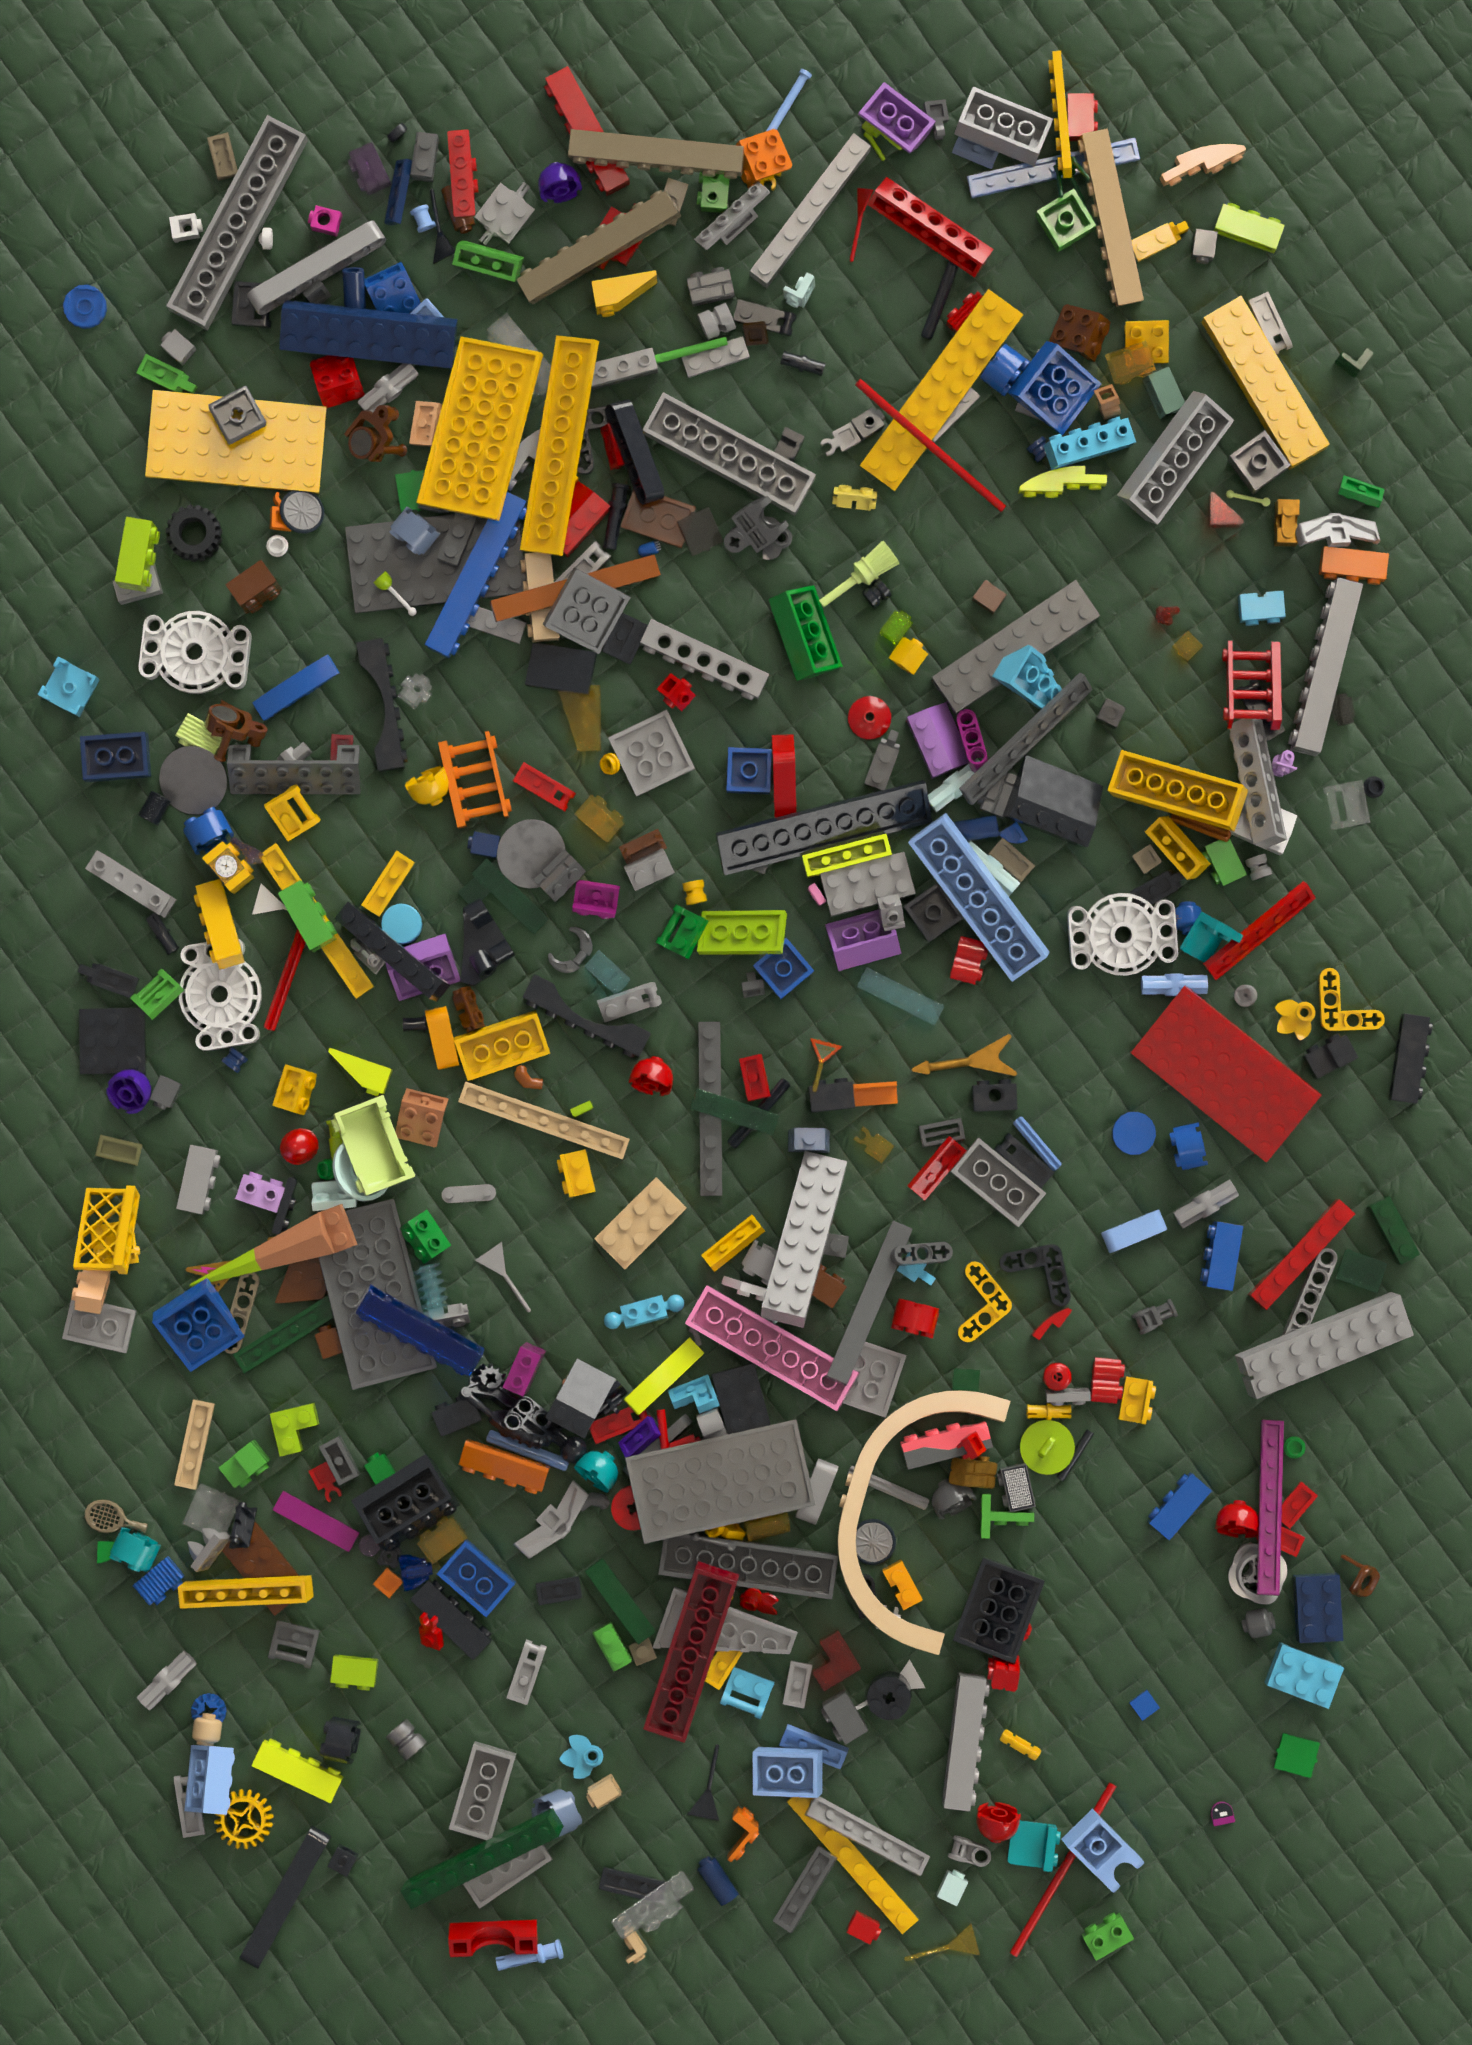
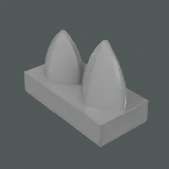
(205, 1556)

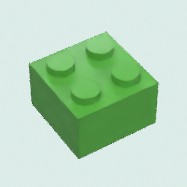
(1065, 220)

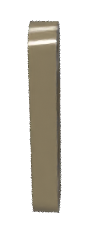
(244, 1313)

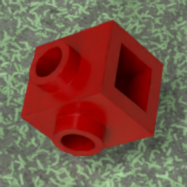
(676, 692)

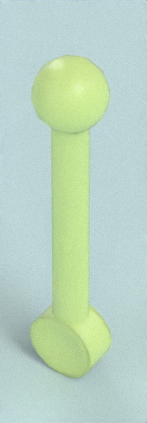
(1265, 502)

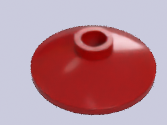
(869, 729)

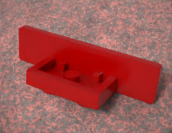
(461, 173)

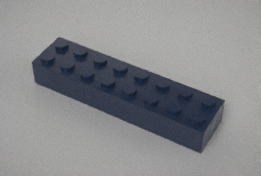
(368, 334)

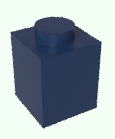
(484, 844)

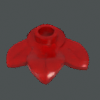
(754, 1599)

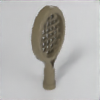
(142, 1527)

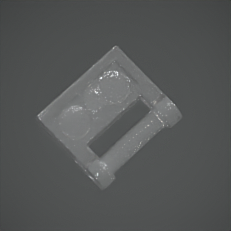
(1354, 804)

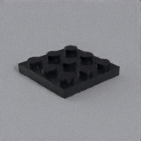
(112, 1040)

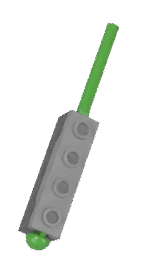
(642, 363)

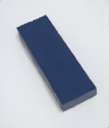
(398, 192)

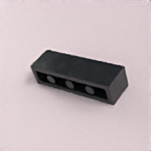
(1409, 1058)
(452, 1619)

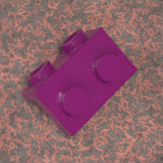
(596, 899)

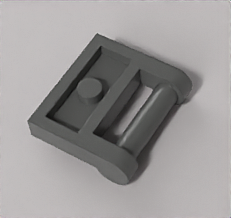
(296, 1637)

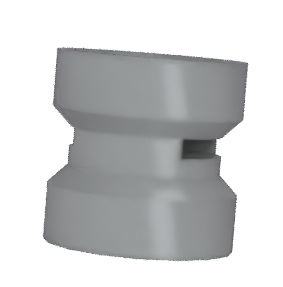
(1258, 867)

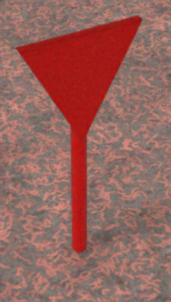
(863, 197)

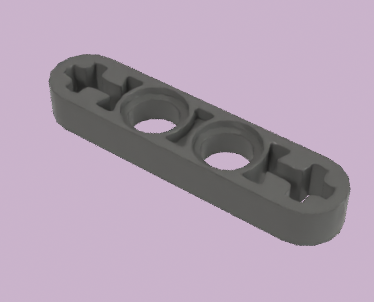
(673, 1431)

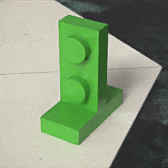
(1000, 1517)

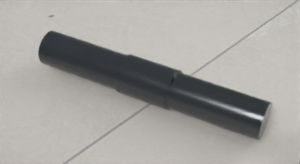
(1077, 1453)

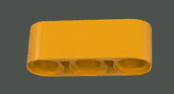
(442, 1038)

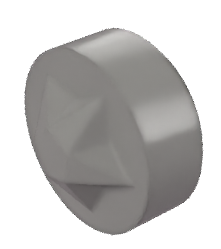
(1245, 995)

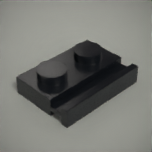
(625, 638)

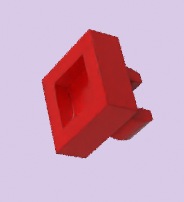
(972, 1445)

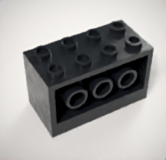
(397, 1492)

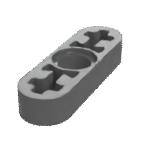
(928, 1247)

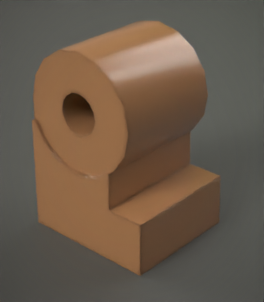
(1110, 406)

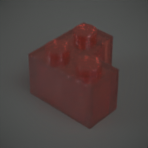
(841, 1661)

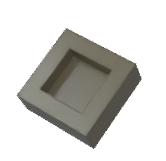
(1146, 859)
(643, 1652)

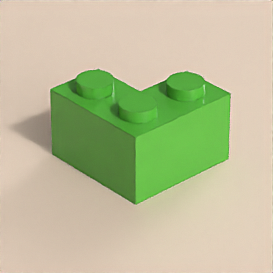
(245, 1463)

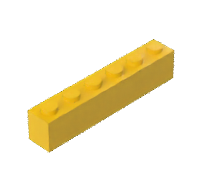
(245, 1591)

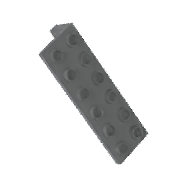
(277, 776)

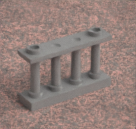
(131, 884)

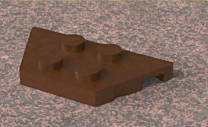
(302, 1282)

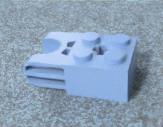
(1105, 1853)

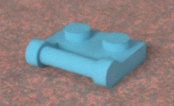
(749, 1685)

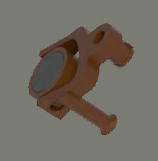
(374, 441)
(223, 722)

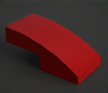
(1056, 1319)

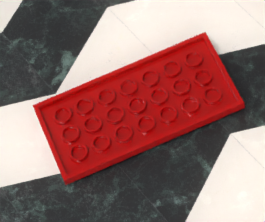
(1226, 1073)

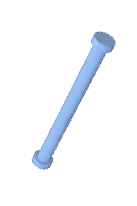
(804, 75)

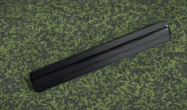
(939, 301)
(766, 1104)

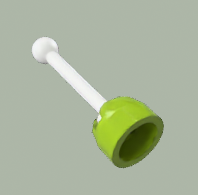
(384, 582)

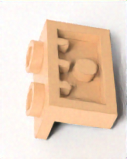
(424, 423)

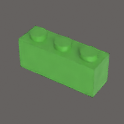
(488, 260)

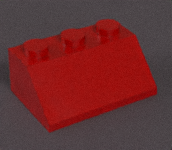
(585, 514)

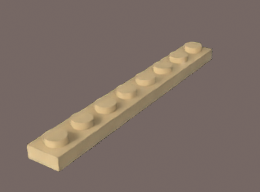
(544, 1120)

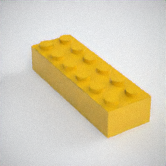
(1177, 790)

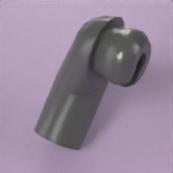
(596, 1499)

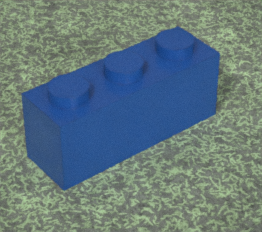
(1178, 1505)

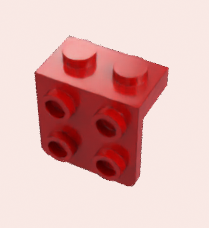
(336, 380)

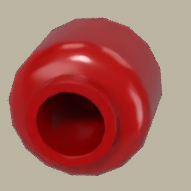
(1051, 1370)

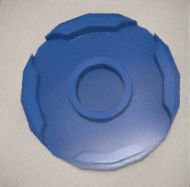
(85, 306)
(1134, 1133)

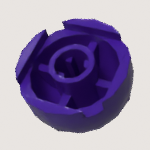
(558, 183)
(129, 1090)

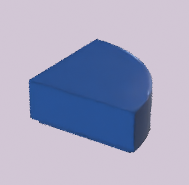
(1013, 834)

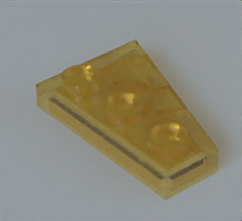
(584, 718)

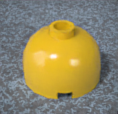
(429, 787)

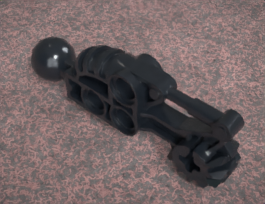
(525, 1428)

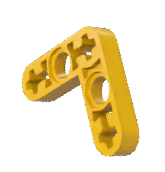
(1341, 1016)
(989, 1308)

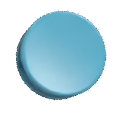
(402, 923)

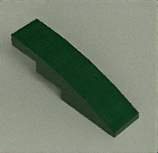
(620, 1601)

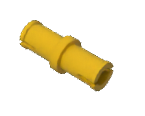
(1048, 1411)

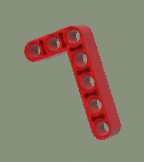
(784, 774)

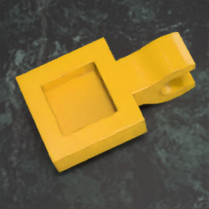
(730, 1531)

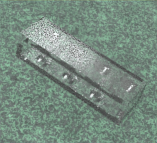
(507, 333)

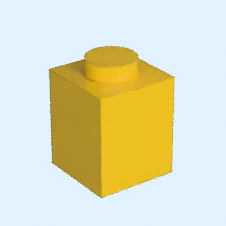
(908, 655)

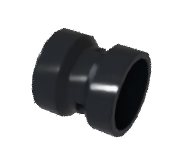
(877, 594)

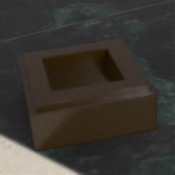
(755, 333)

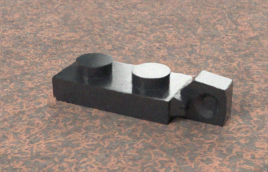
(1158, 887)
(110, 979)

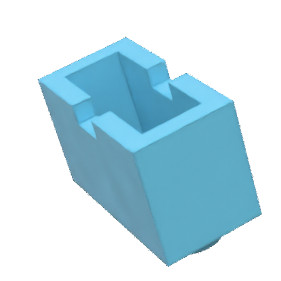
(1266, 608)

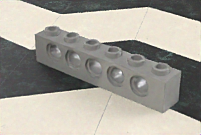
(656, 631)
(1265, 789)

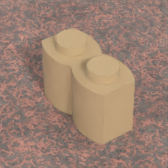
(603, 1792)

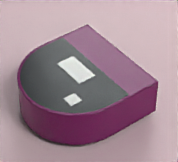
(1222, 1813)

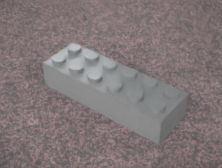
(1175, 457)
(964, 1741)

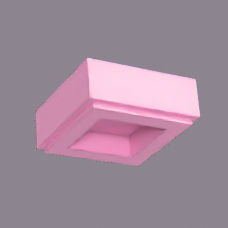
(816, 894)

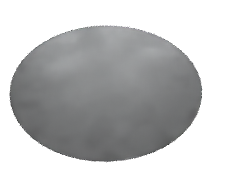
(193, 779)
(527, 851)

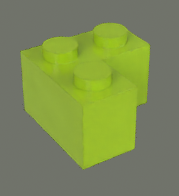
(287, 1425)

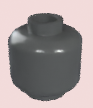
(1259, 1623)

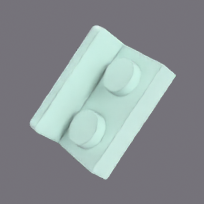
(801, 295)
(329, 1194)

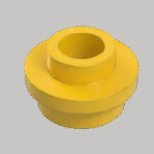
(610, 764)

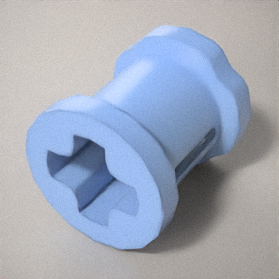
(422, 218)

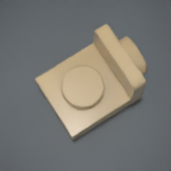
(634, 1942)

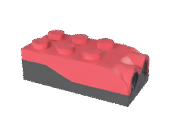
(940, 1445)

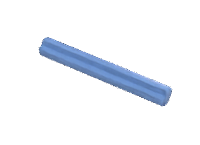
(536, 1454)

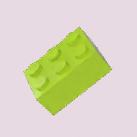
(137, 554)

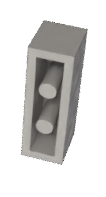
(198, 1179)

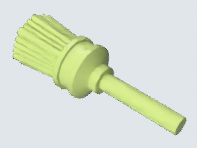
(865, 571)

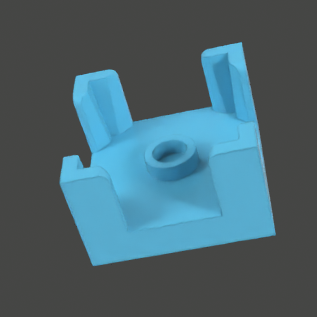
(69, 687)

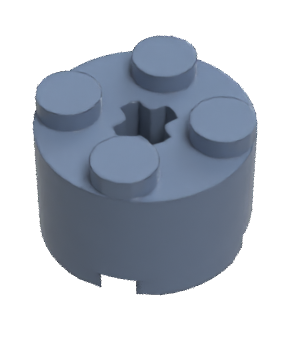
(414, 530)
(563, 1805)

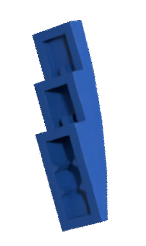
(296, 687)

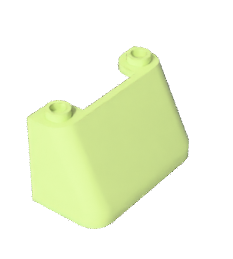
(372, 1146)

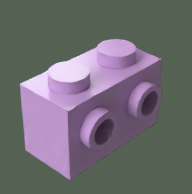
(260, 1192)

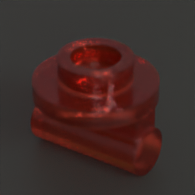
(1164, 615)

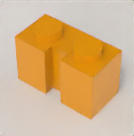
(907, 1593)

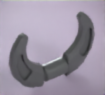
(586, 949)

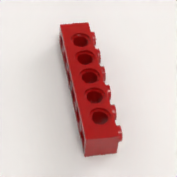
(930, 227)

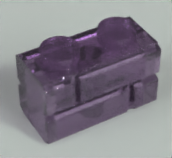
(369, 168)

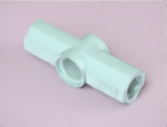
(950, 788)
(1004, 879)

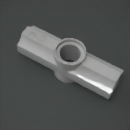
(388, 387)
(1206, 1204)
(166, 1680)

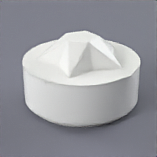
(266, 238)

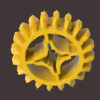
(252, 1824)

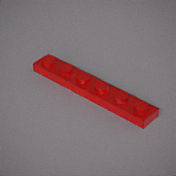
(1260, 930)

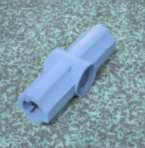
(1172, 984)

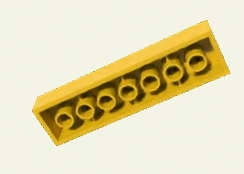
(1265, 382)

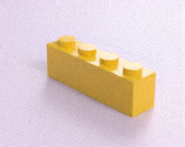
(219, 923)

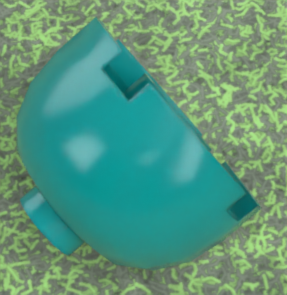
(598, 1469)

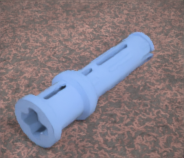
(545, 1953)

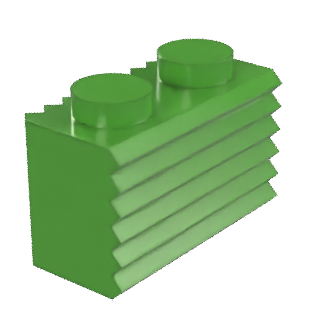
(612, 1646)

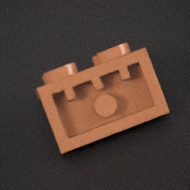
(421, 1117)

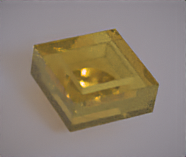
(1187, 646)

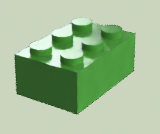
(308, 915)

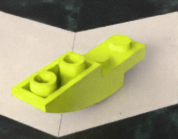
(1052, 482)

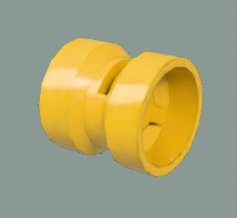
(694, 892)

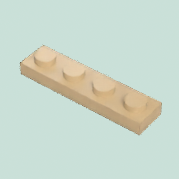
(194, 1444)

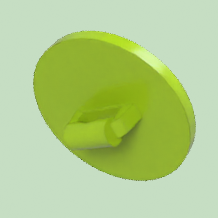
(1047, 1447)

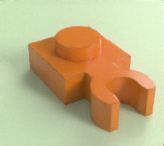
(275, 519)

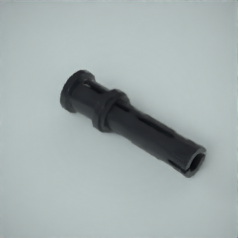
(617, 505)

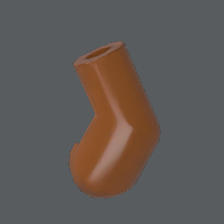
(525, 1080)

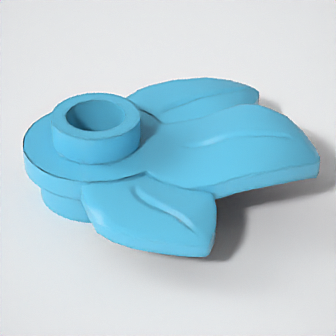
(578, 1757)

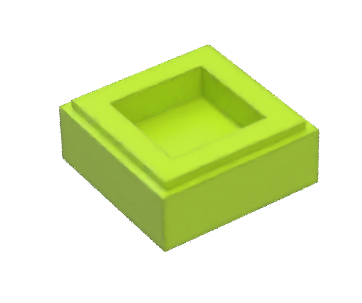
(581, 1109)

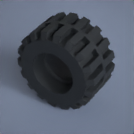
(186, 516)

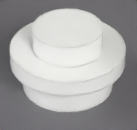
(277, 545)

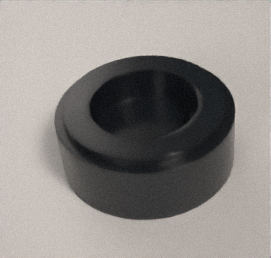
(397, 133)

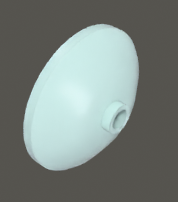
(346, 1177)

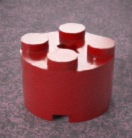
(915, 1318)
(621, 1512)

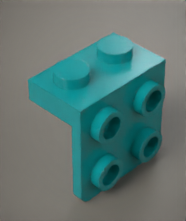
(1034, 1845)

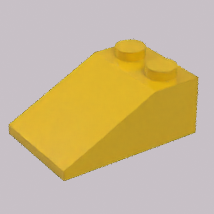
(617, 292)

